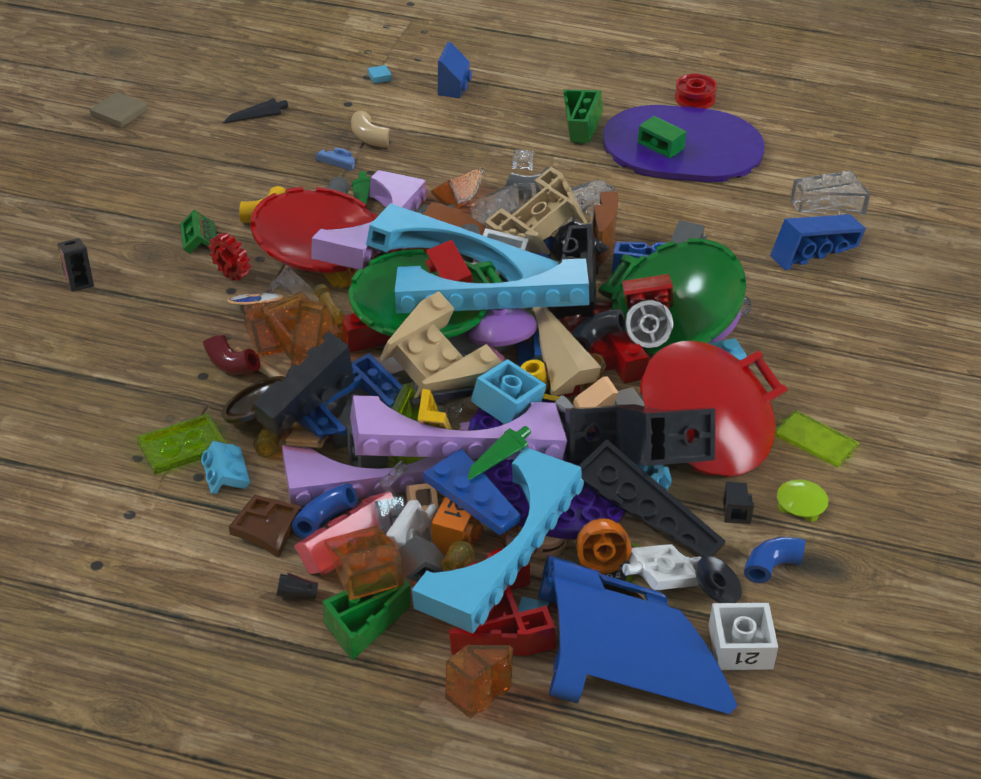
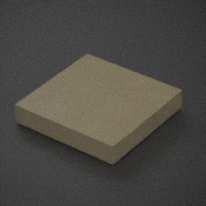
(118, 109)

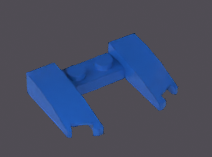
(371, 378)

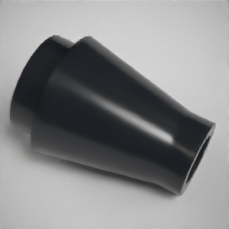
(295, 587)

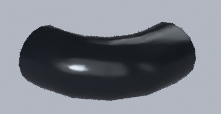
(598, 327)

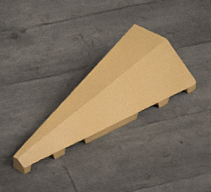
(564, 356)

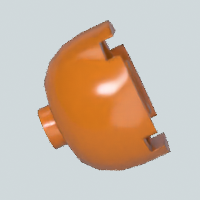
(603, 545)

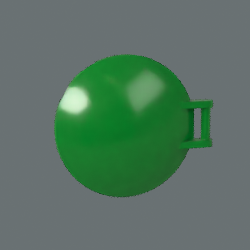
(705, 283)
(374, 293)

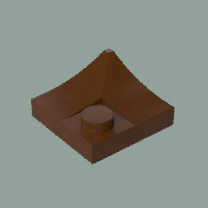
(265, 523)

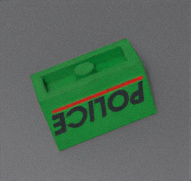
(196, 230)

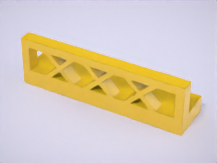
(429, 412)

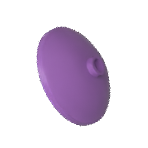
(503, 327)

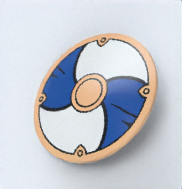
(254, 298)

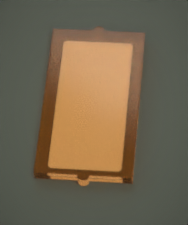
(300, 437)

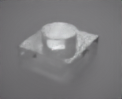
(523, 159)

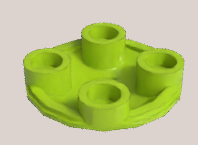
(802, 499)

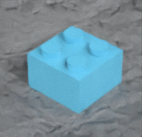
(507, 391)

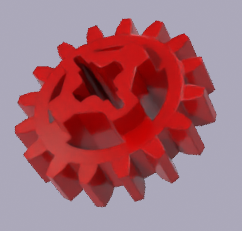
(229, 256)

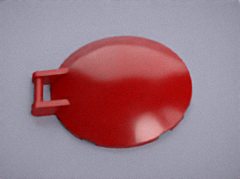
(288, 221)
(709, 377)

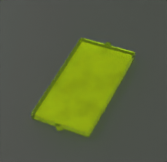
(816, 438)

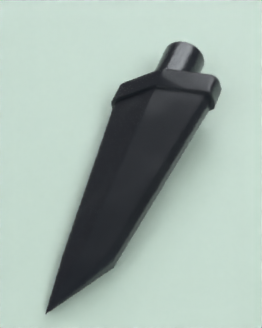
(263, 109)
(445, 396)

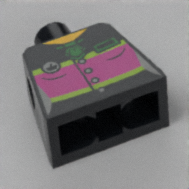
(75, 258)

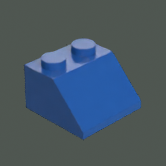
(453, 72)

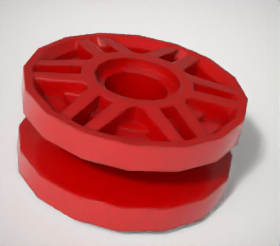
(695, 91)

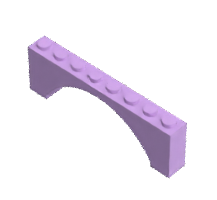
(348, 245)
(387, 433)
(312, 474)

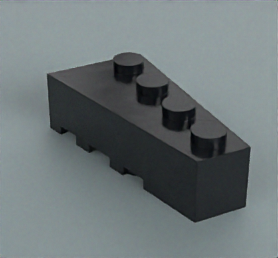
(580, 245)
(306, 386)

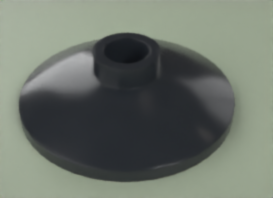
(718, 580)

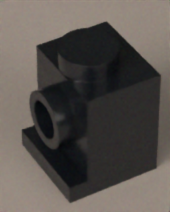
(737, 503)

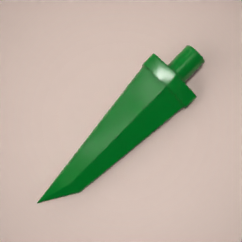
(361, 187)
(503, 448)

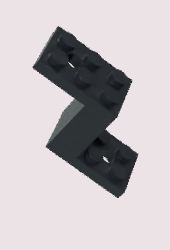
(642, 433)

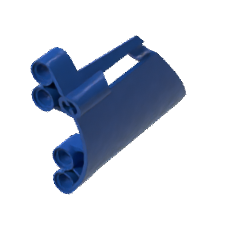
(627, 640)

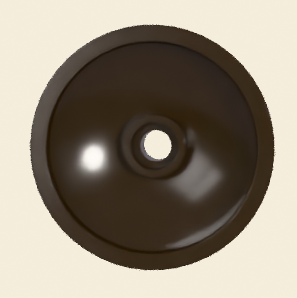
(240, 408)

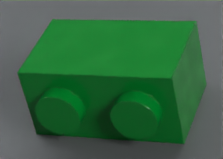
(661, 137)

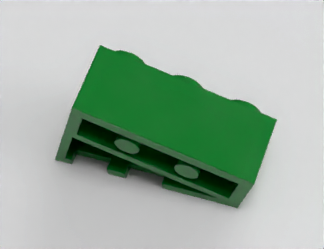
(582, 113)
(364, 619)

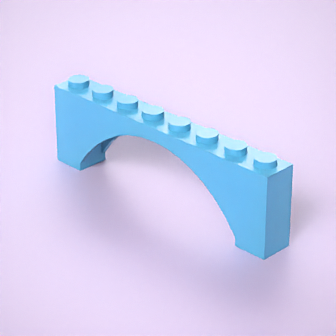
(408, 229)
(559, 286)
(469, 593)

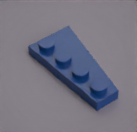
(475, 496)

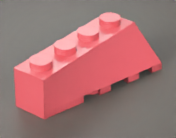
(313, 548)

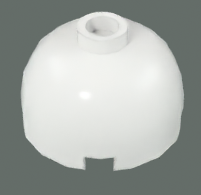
(648, 323)

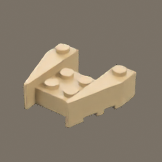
(541, 213)
(428, 353)

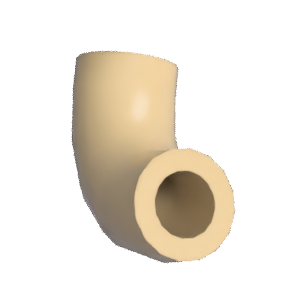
(367, 132)

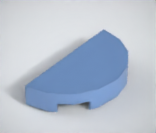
(338, 157)

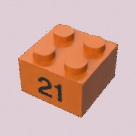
(454, 525)

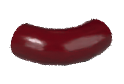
(229, 360)

